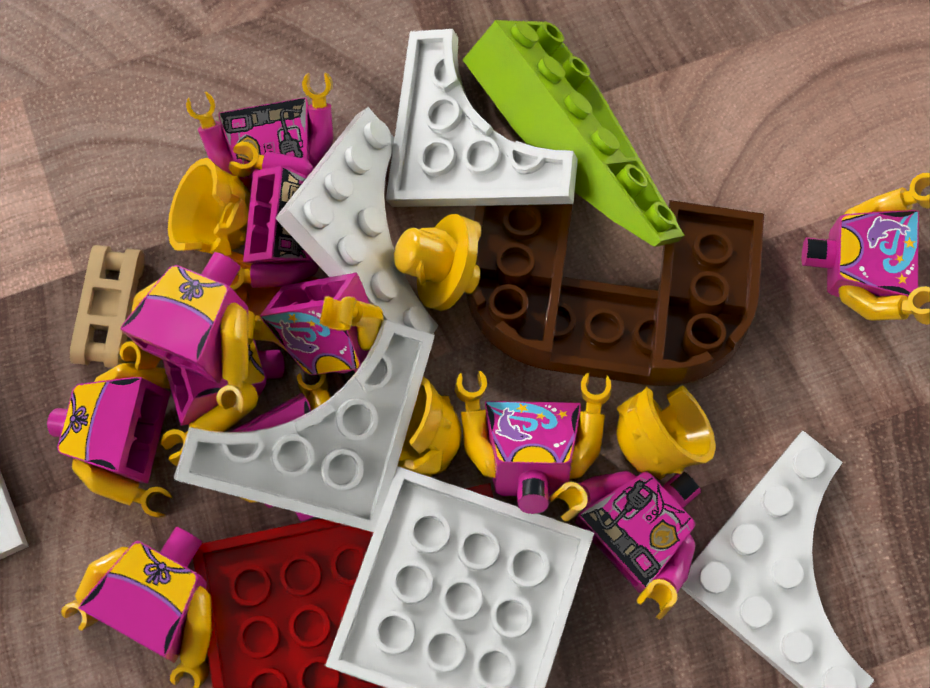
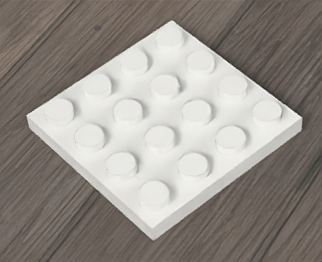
(458, 591)

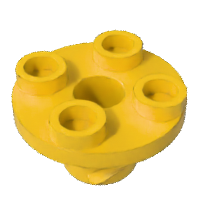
(441, 260)

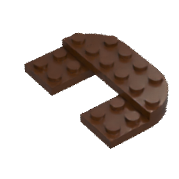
(611, 329)

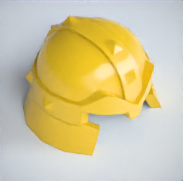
(209, 210)
(432, 433)
(666, 438)

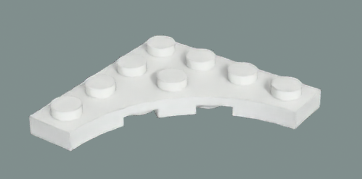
(451, 153)
(344, 224)
(333, 458)
(762, 573)

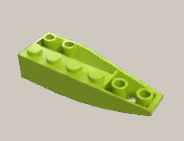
(559, 107)

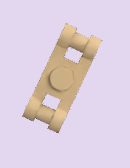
(105, 305)

